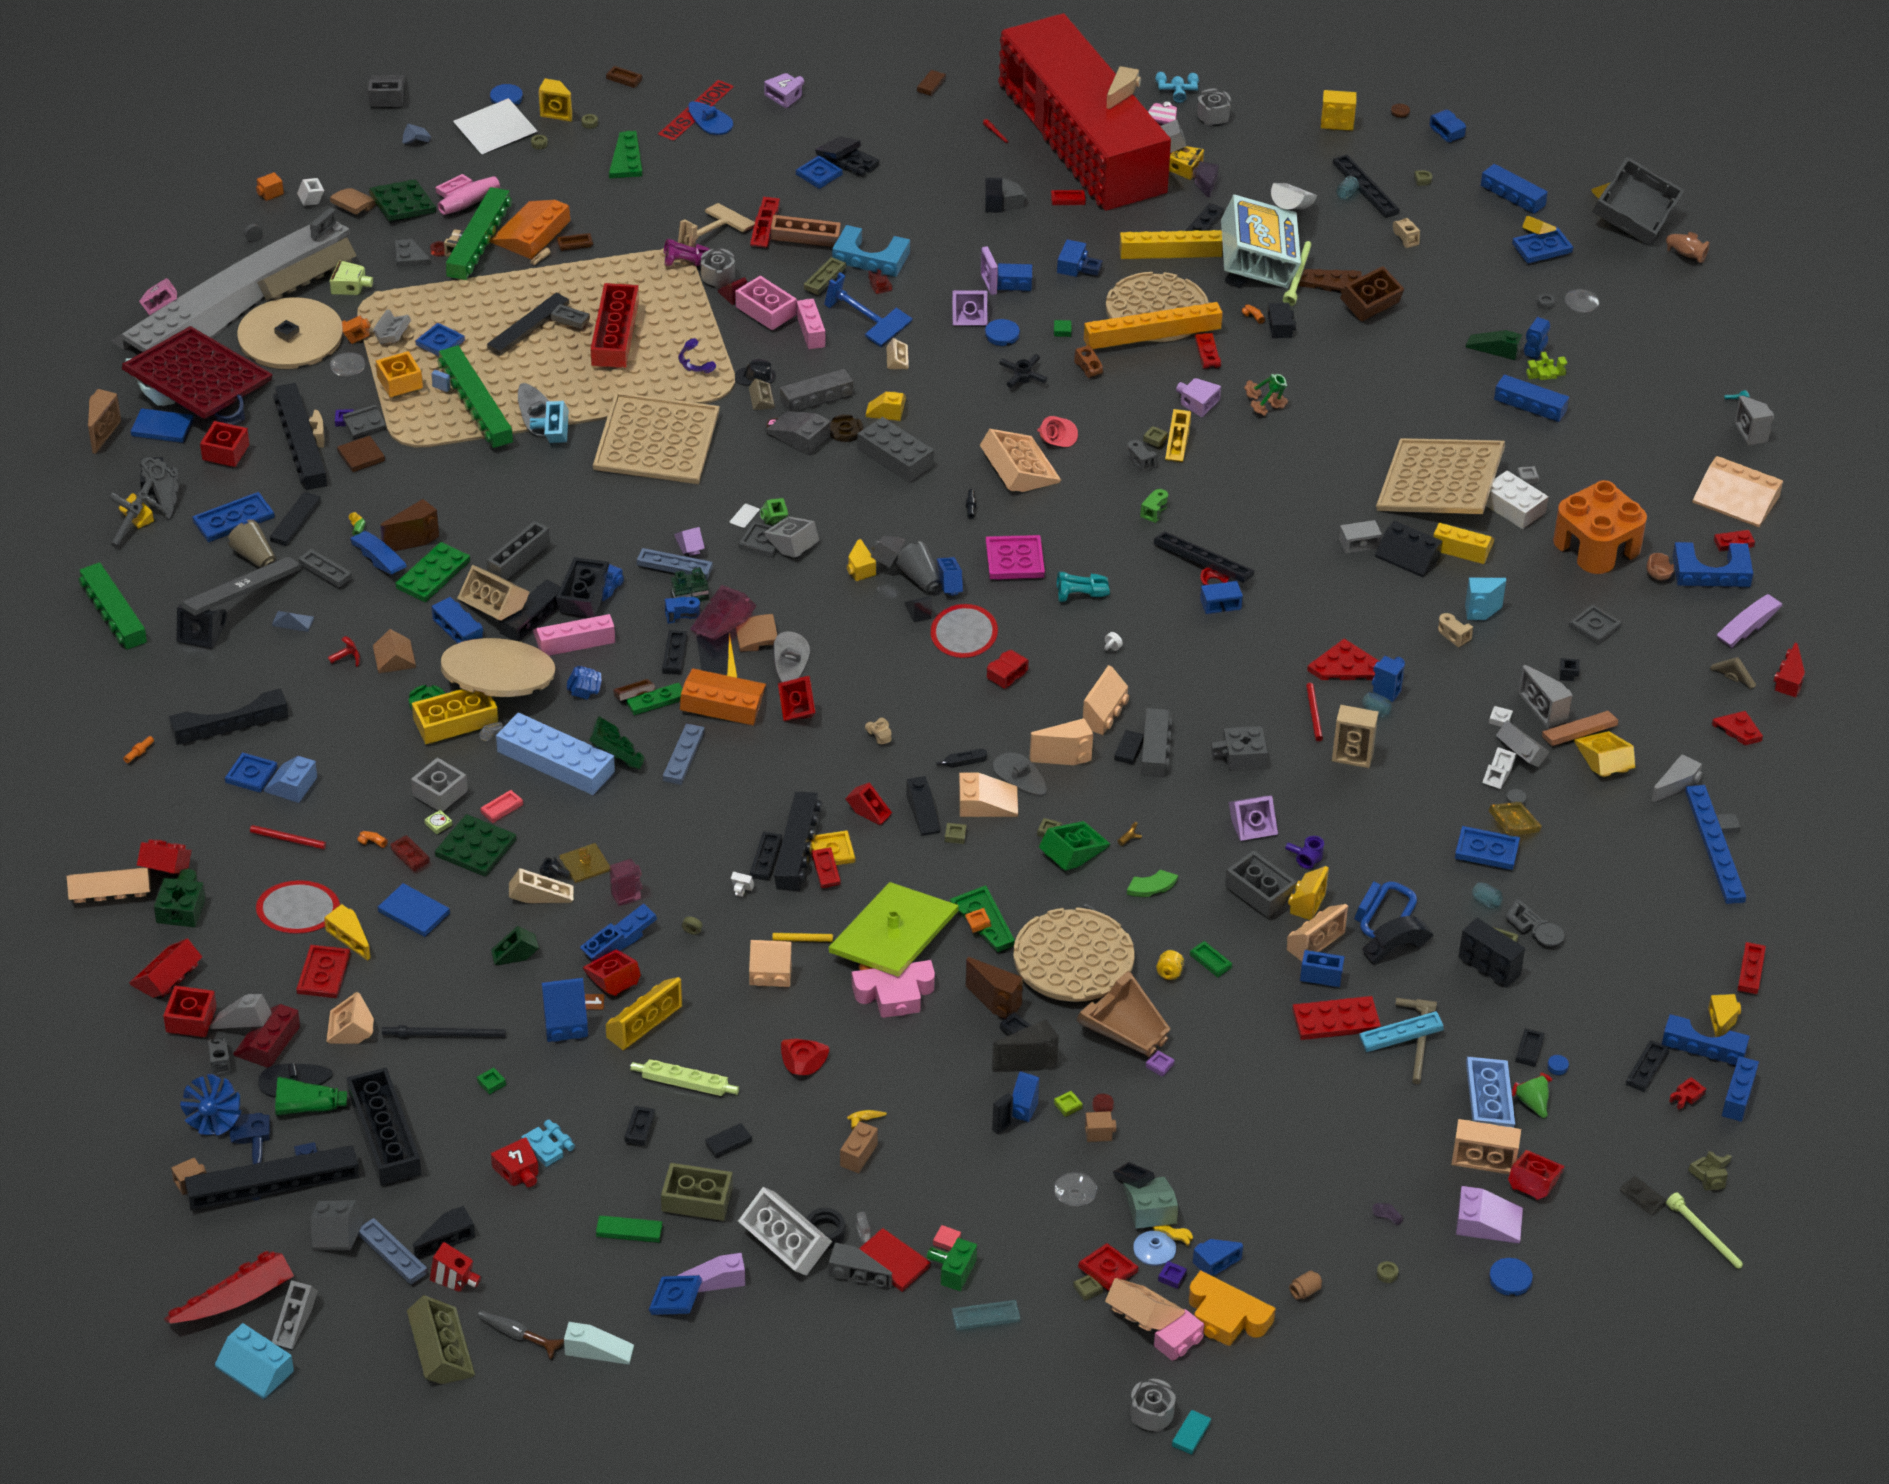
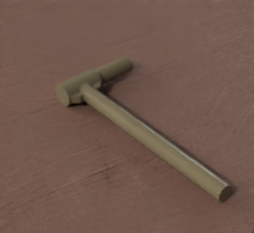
(1423, 1007)

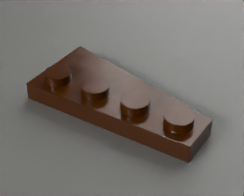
(1328, 278)

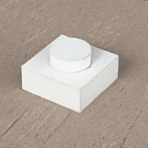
(1499, 716)

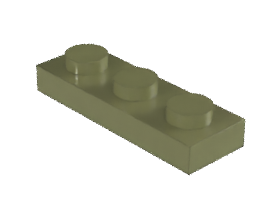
(821, 278)

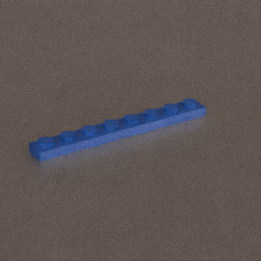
(1715, 844)

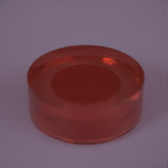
(437, 248)
(1103, 1103)

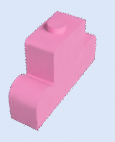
(894, 993)

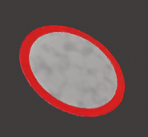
(964, 630)
(296, 906)

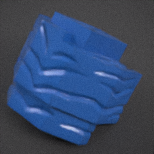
(584, 682)

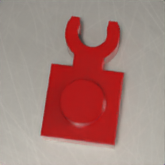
(1688, 1091)

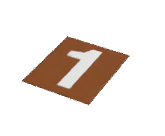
(594, 1001)

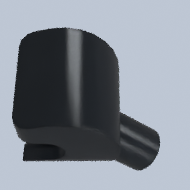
(552, 868)

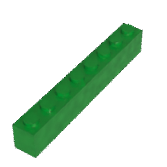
(478, 233)
(475, 396)

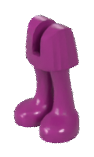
(675, 250)

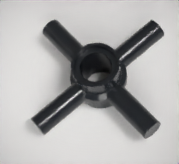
(1023, 370)

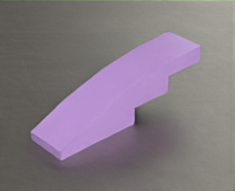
(1751, 618)

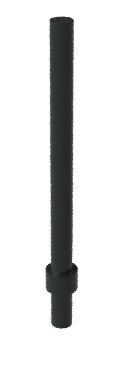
(404, 1031)

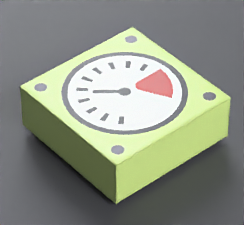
(438, 822)

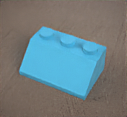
(254, 1361)

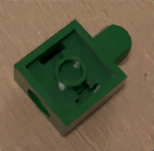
(180, 900)

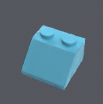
(1484, 597)

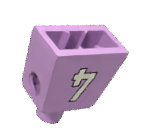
(784, 89)

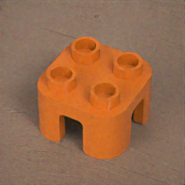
(1601, 521)

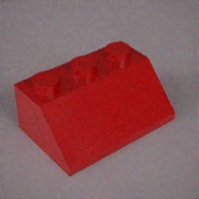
(167, 969)

